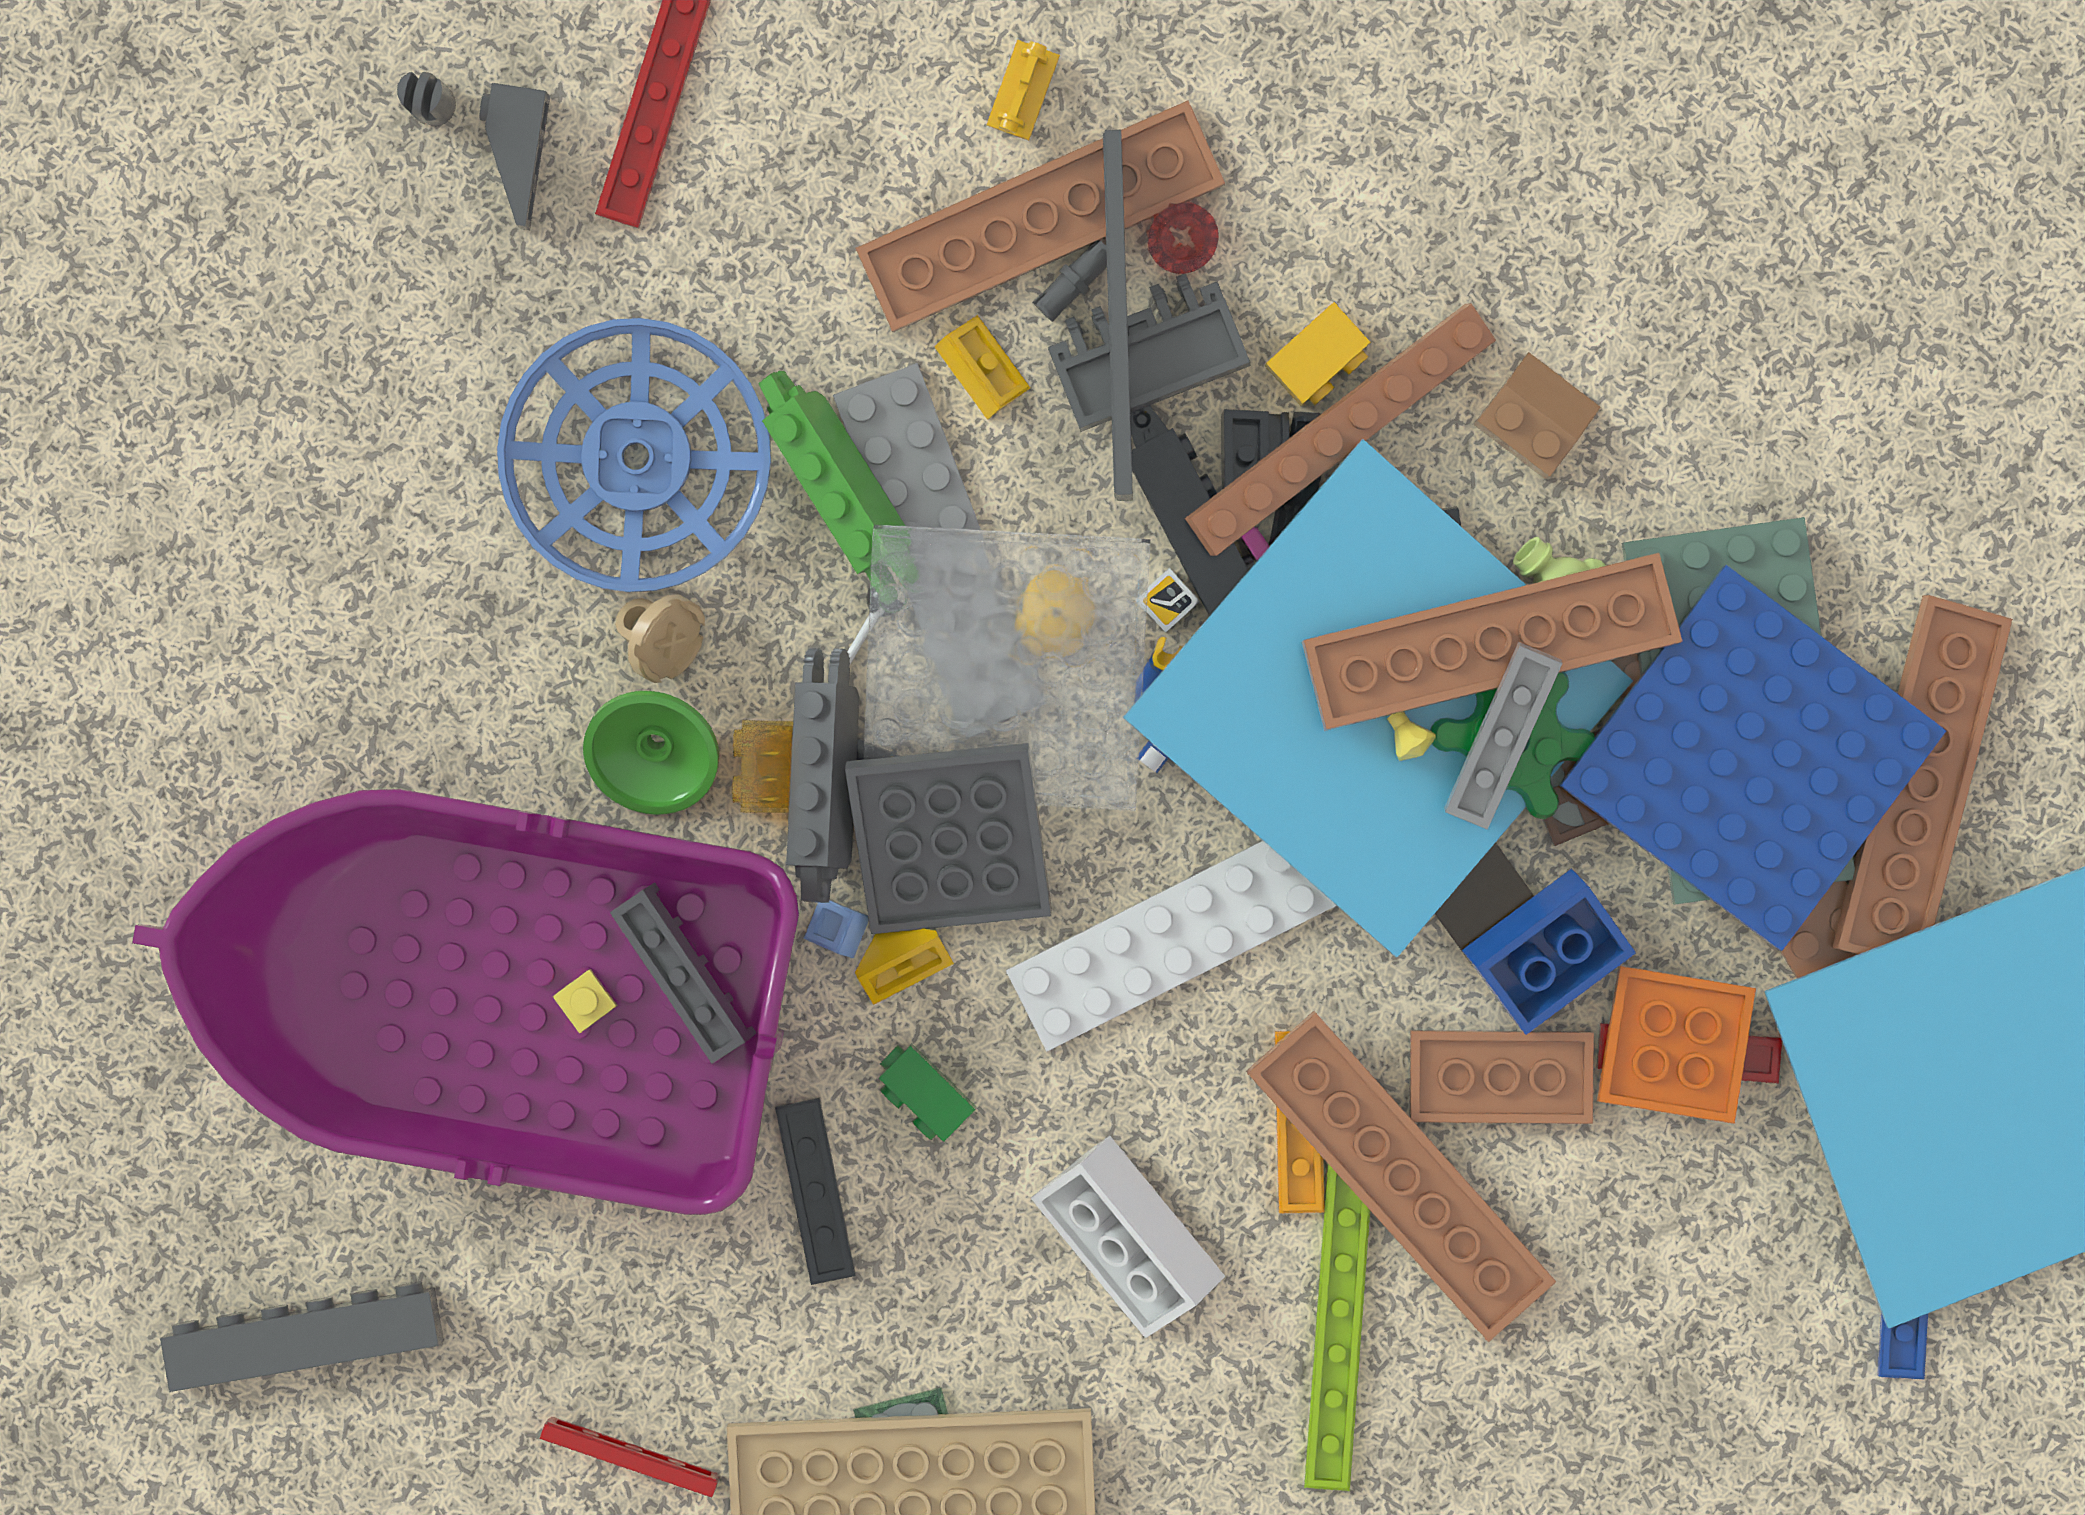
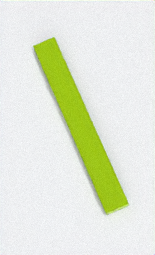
(1337, 1337)

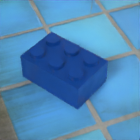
(1549, 951)

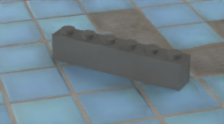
(301, 1338)

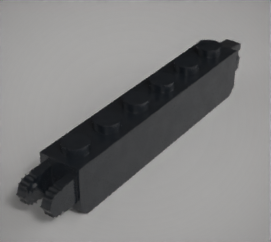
(1174, 492)

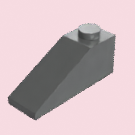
(516, 134)

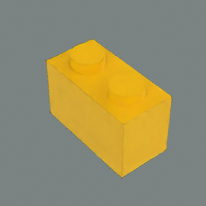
(1318, 355)

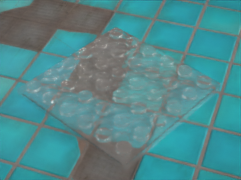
(1010, 646)

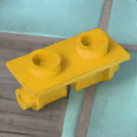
(1023, 89)

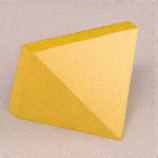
(900, 961)

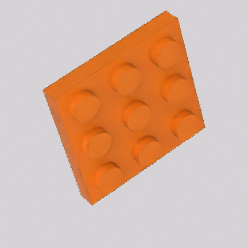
(1676, 1044)

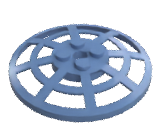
(605, 447)

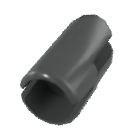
(426, 98)

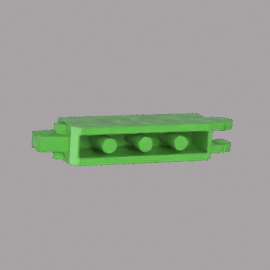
(828, 467)

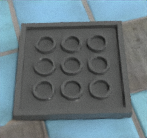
(949, 838)

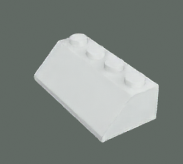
(1128, 1237)

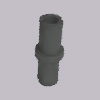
(1073, 281)

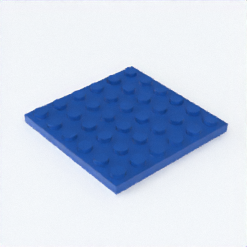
(1753, 758)

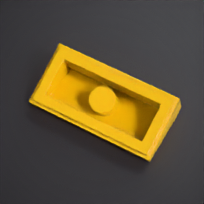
(982, 366)

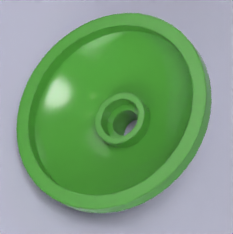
(649, 773)

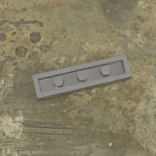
(1503, 735)

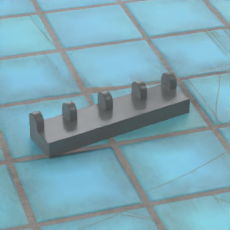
(681, 974)

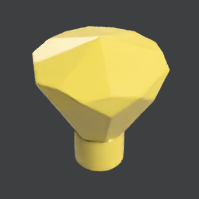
(1410, 738)

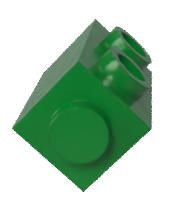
(926, 1091)

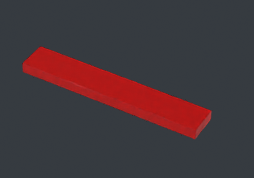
(652, 111)

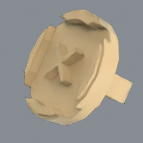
(663, 637)

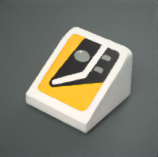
(1169, 600)

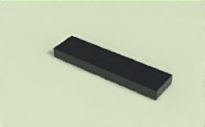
(815, 1191)

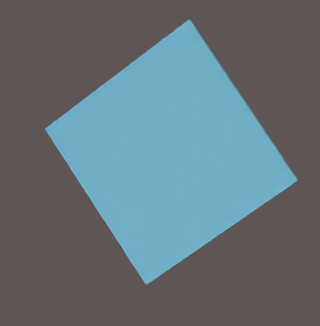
(1248, 725)
(1952, 1095)

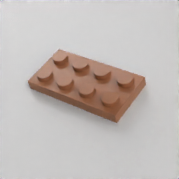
(1501, 1076)

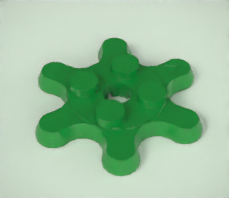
(1545, 749)

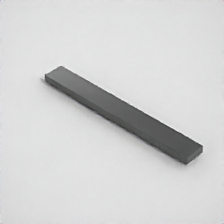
(1117, 315)

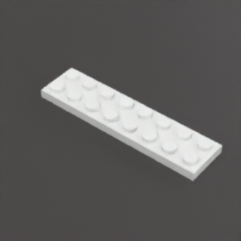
(1163, 942)

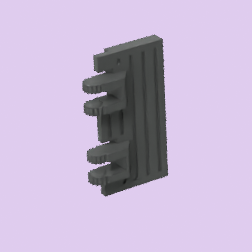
(1162, 356)

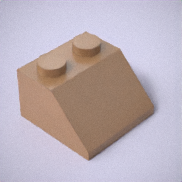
(1537, 416)

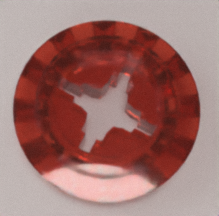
(1182, 257)

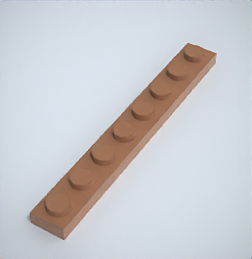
(1340, 429)

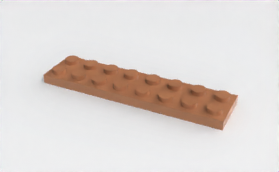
(1035, 218)
(1470, 642)
(1909, 852)
(1401, 1176)

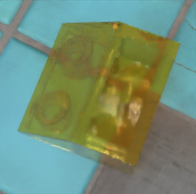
(765, 766)

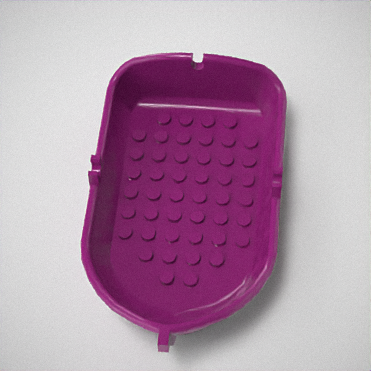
(394, 978)

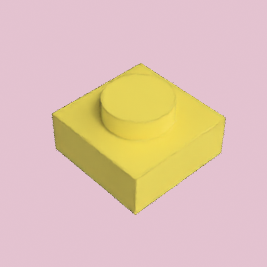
(585, 1001)

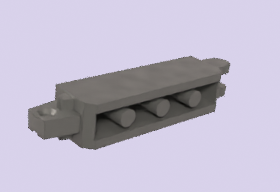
(819, 794)

